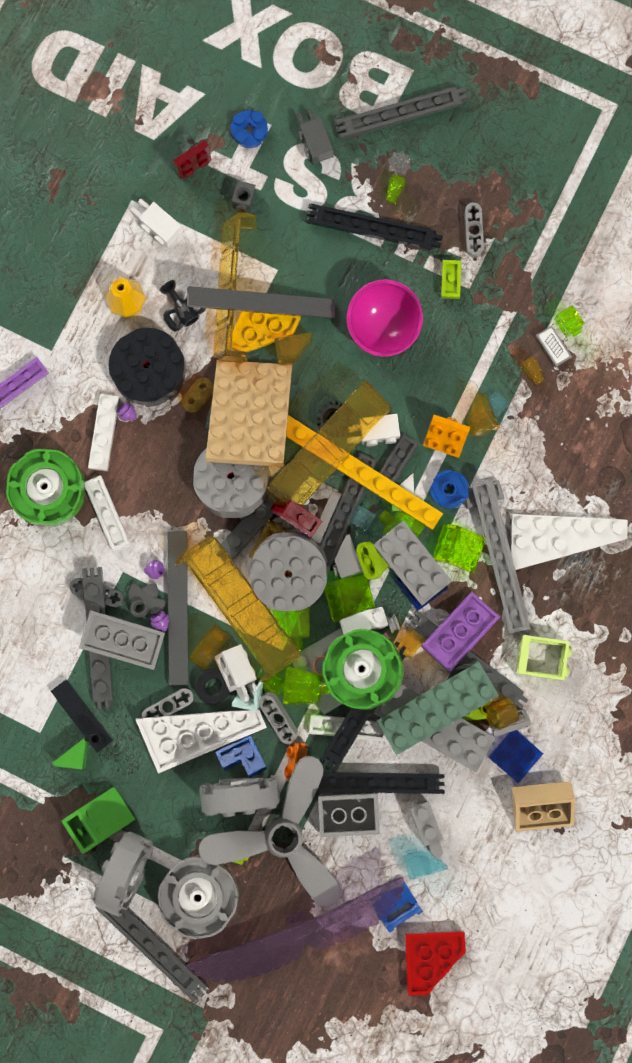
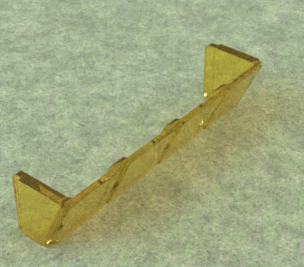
(227, 280)
(329, 446)
(240, 606)

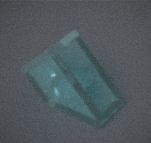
(421, 863)

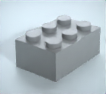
(348, 814)

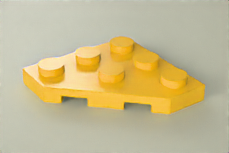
(260, 329)

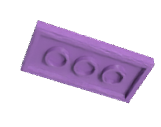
(460, 632)

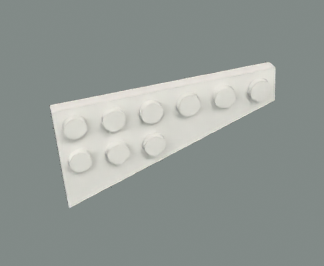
(547, 538)
(187, 736)

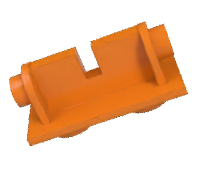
(294, 753)

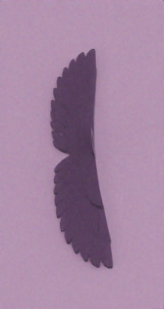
(283, 947)

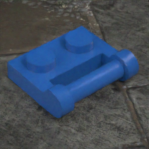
(407, 897)

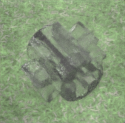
(399, 163)

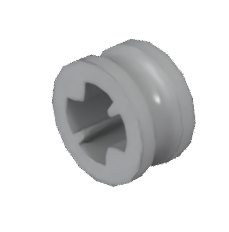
(393, 624)

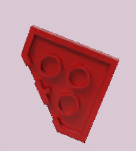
(431, 958)

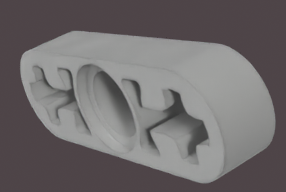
(479, 242)
(327, 516)
(266, 707)
(152, 709)

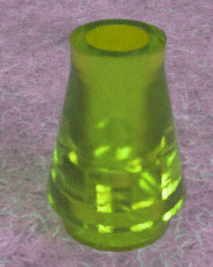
(395, 187)

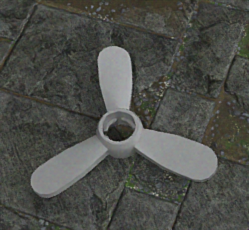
(240, 844)

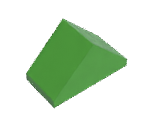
(75, 757)

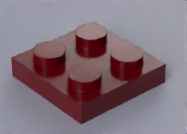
(191, 160)

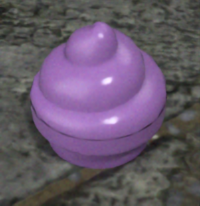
(127, 412)
(154, 569)
(160, 621)

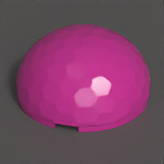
(384, 318)

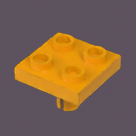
(446, 435)

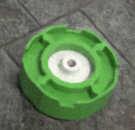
(27, 487)
(344, 664)

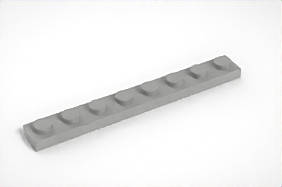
(501, 556)

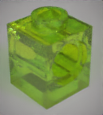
(570, 322)

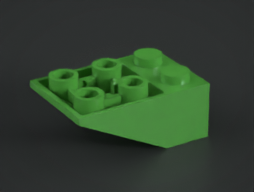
(98, 820)

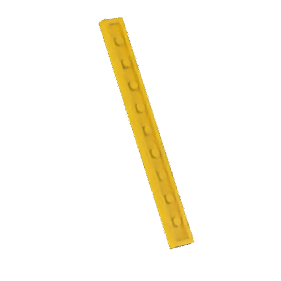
(372, 480)

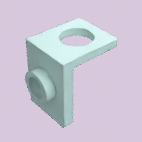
(252, 703)

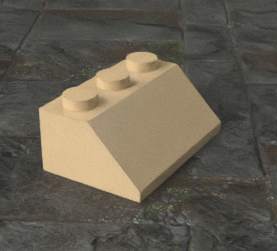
(543, 806)

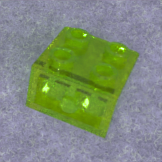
(459, 547)
(349, 597)

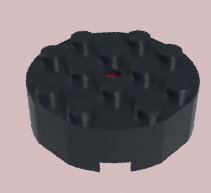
(137, 352)

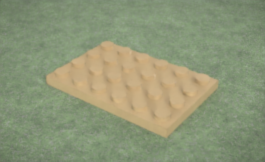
(249, 413)

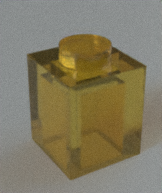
(412, 641)
(502, 712)

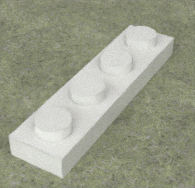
(103, 432)

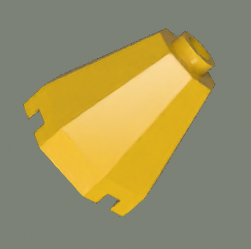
(125, 297)

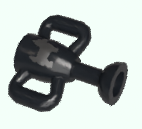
(186, 314)

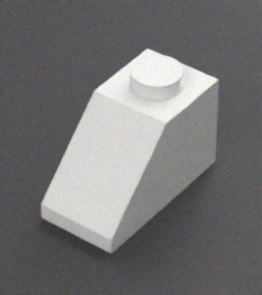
(370, 619)

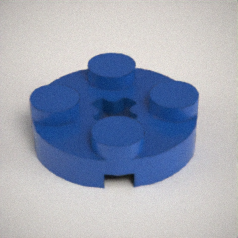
(252, 119)
(440, 484)

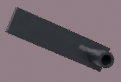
(81, 716)

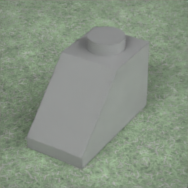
(346, 560)

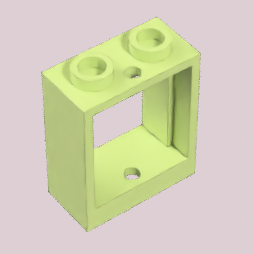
(563, 669)

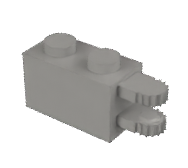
(427, 828)

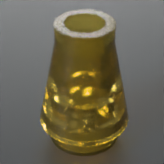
(532, 370)

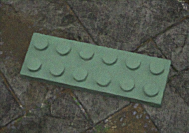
(437, 708)

